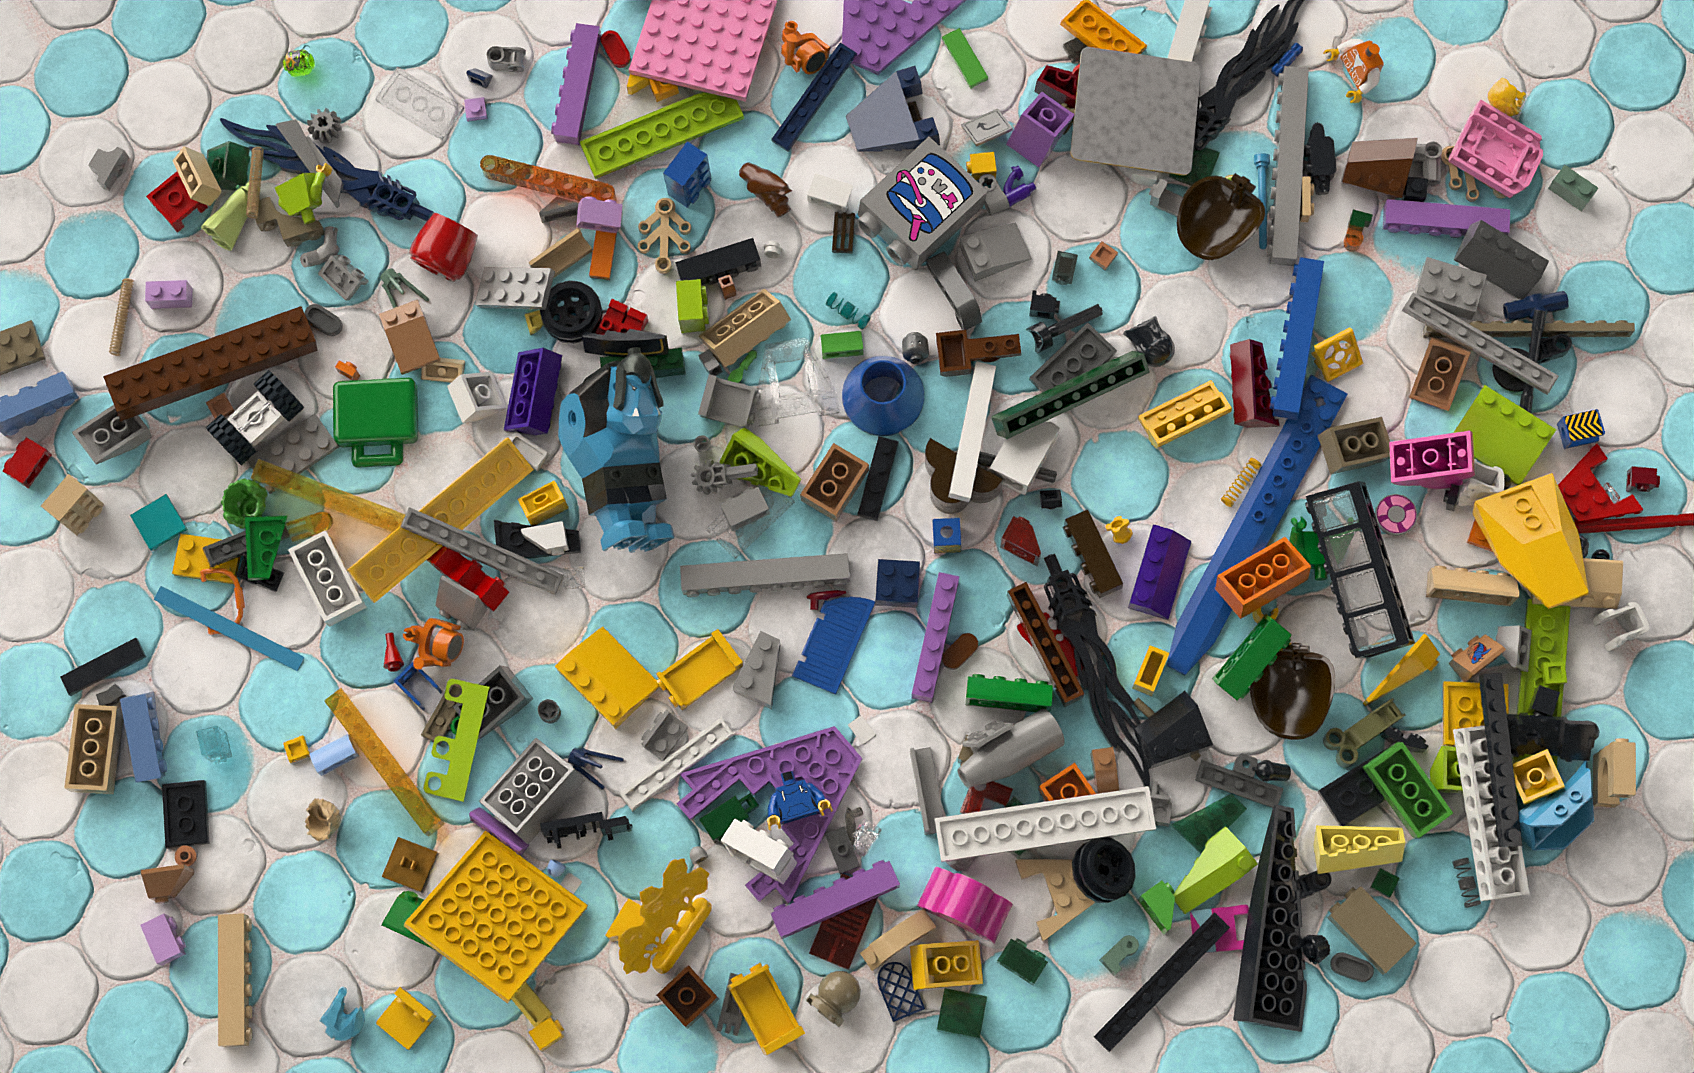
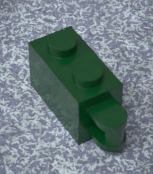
(720, 819)

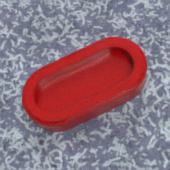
(615, 49)

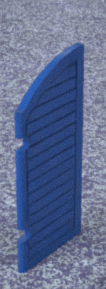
(833, 642)

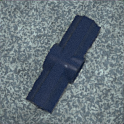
(1525, 307)

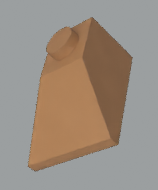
(165, 882)

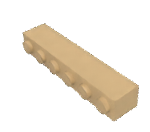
(234, 980)

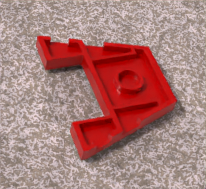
(1586, 496)

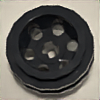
(576, 326)
(1095, 874)

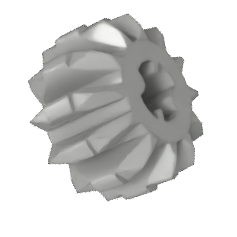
(317, 125)

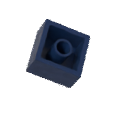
(897, 583)

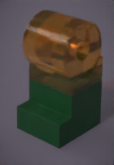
(1353, 235)

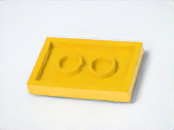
(191, 560)

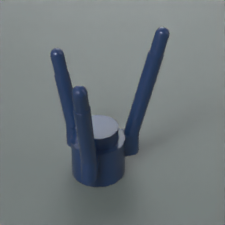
(580, 758)

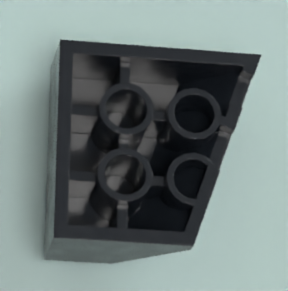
(1173, 732)

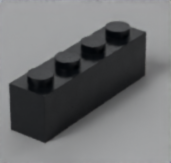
(720, 263)

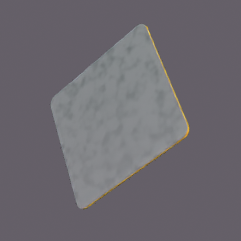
(1135, 111)

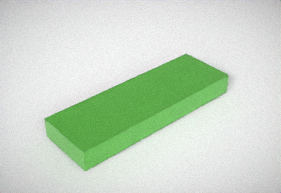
(965, 58)

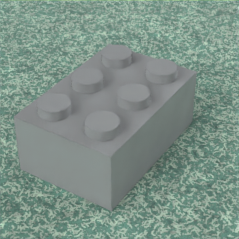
(1450, 287)

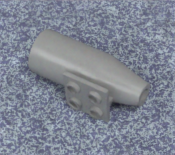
(1009, 748)

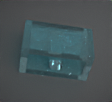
(214, 744)

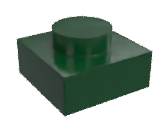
(1384, 883)

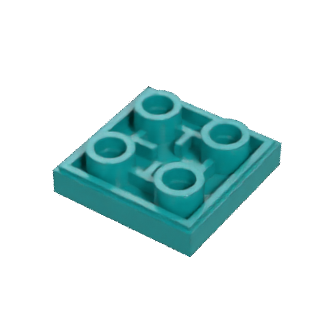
(158, 522)

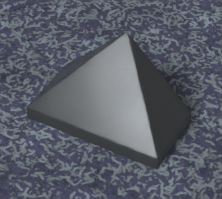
(558, 209)

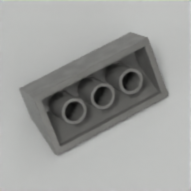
(1501, 259)

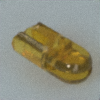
(314, 524)

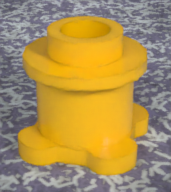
(1120, 530)

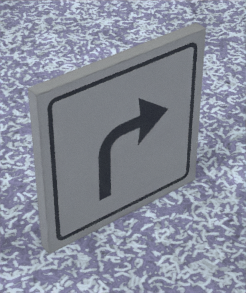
(987, 127)

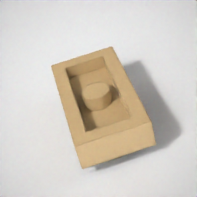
(1306, 206)

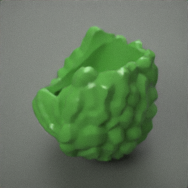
(243, 500)

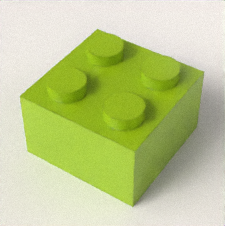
(690, 306)

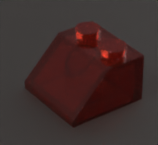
(1021, 540)

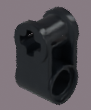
(1550, 351)
(1309, 885)

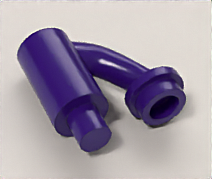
(1019, 193)

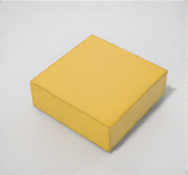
(296, 749)

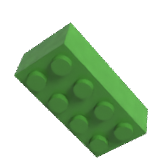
(1408, 790)

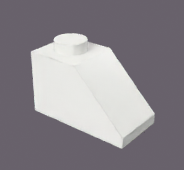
(548, 537)

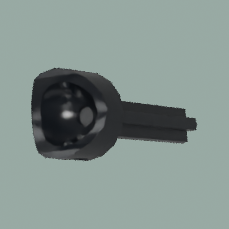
(1043, 334)

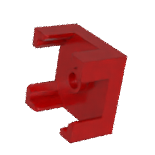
(174, 201)

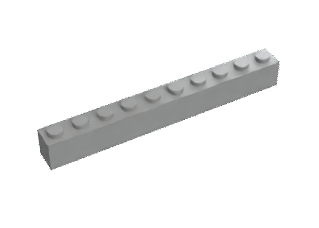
(1289, 166)

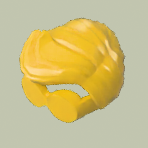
(1503, 96)

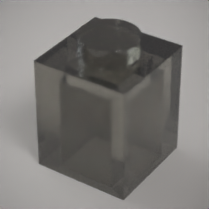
(1064, 268)

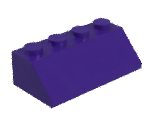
(533, 392)
(1160, 572)

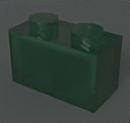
(1022, 961)

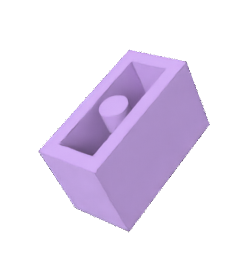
(599, 215)
(168, 294)
(163, 939)

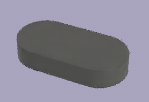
(323, 320)
(1351, 967)

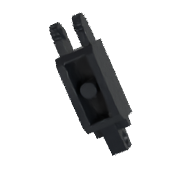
(1321, 159)

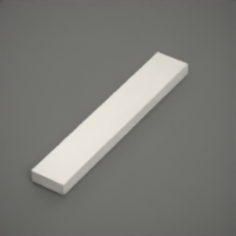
(676, 764)

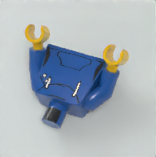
(795, 801)

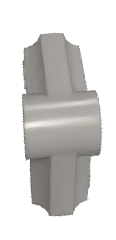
(1431, 164)

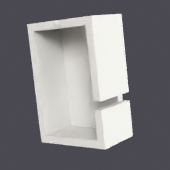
(768, 855)

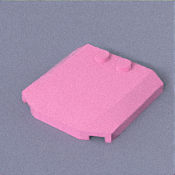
(1497, 150)

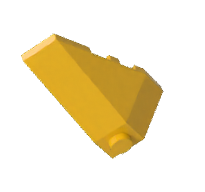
(1413, 664)

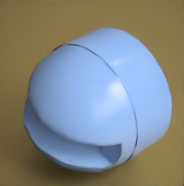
(555, 868)

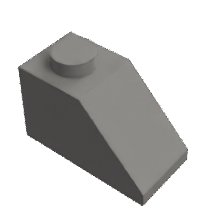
(1517, 645)

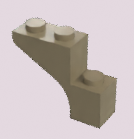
(291, 228)

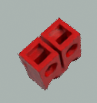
(621, 319)

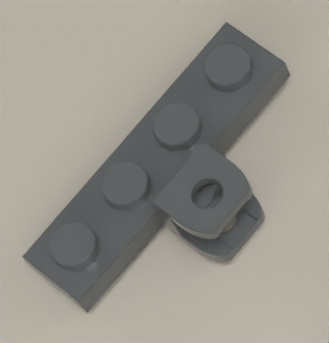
(1239, 781)

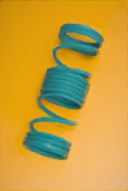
(847, 310)

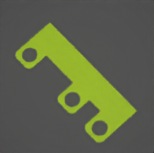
(463, 746)

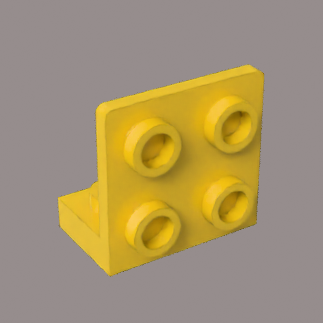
(405, 1018)

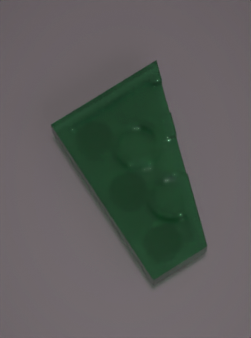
(1205, 823)

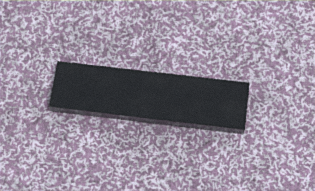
(103, 666)

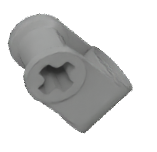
(508, 58)
(995, 199)

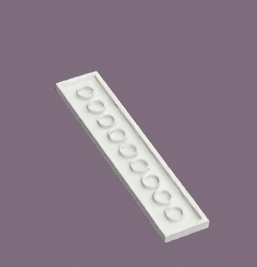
(1045, 824)

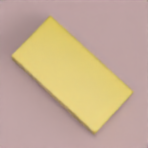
(531, 1005)

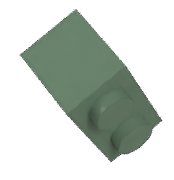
(1573, 188)

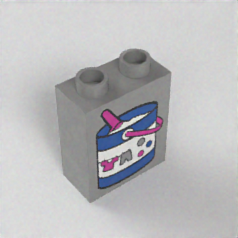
(920, 204)

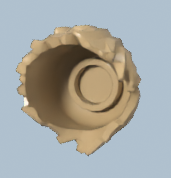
(319, 826)

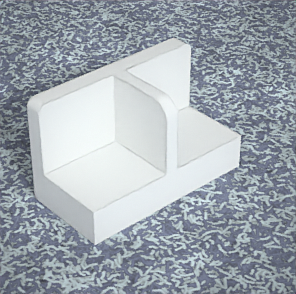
(829, 193)

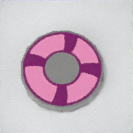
(1396, 514)

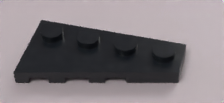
(511, 538)

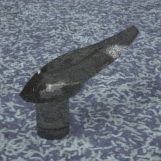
(850, 816)

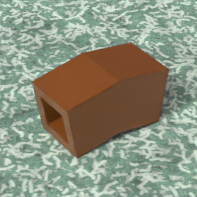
(727, 287)

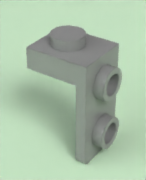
(1164, 198)

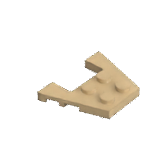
(1065, 894)

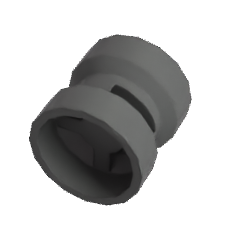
(545, 710)

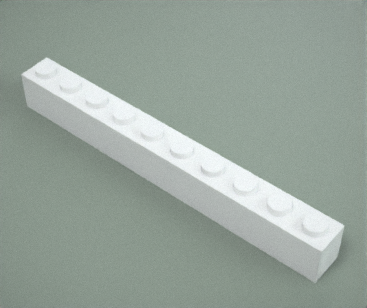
(1183, 48)

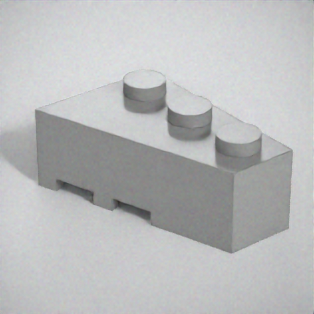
(759, 671)

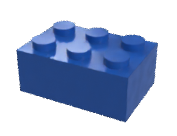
(687, 175)

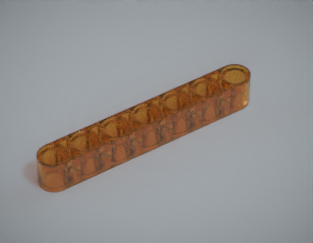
(540, 175)

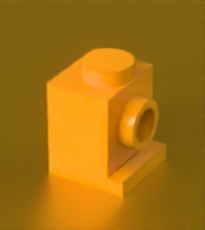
(662, 91)

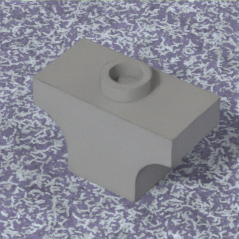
(108, 166)

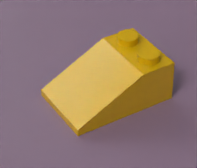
(946, 964)

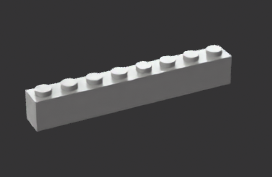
(765, 574)

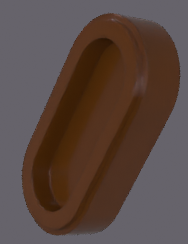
(960, 651)

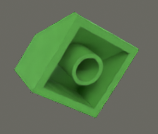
(1159, 905)

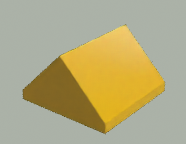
(543, 503)

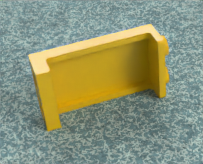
(699, 671)
(764, 1009)

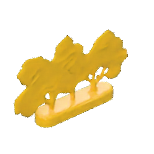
(661, 910)

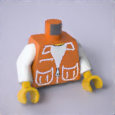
(1362, 64)

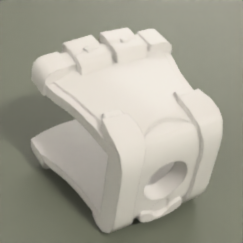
(1483, 484)
(1630, 612)

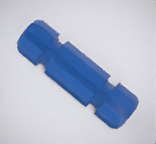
(1287, 59)

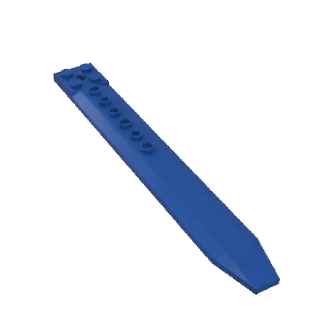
(1255, 520)

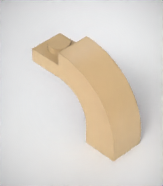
(897, 939)

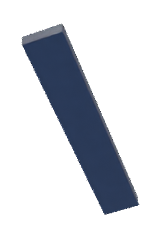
(814, 97)

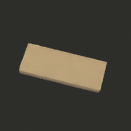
(563, 253)

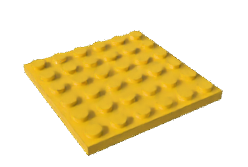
(496, 916)

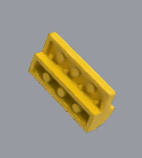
(1184, 414)

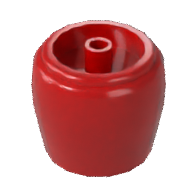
(444, 247)

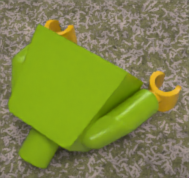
(303, 193)

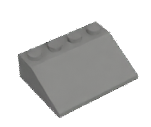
(532, 790)

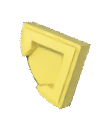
(534, 321)

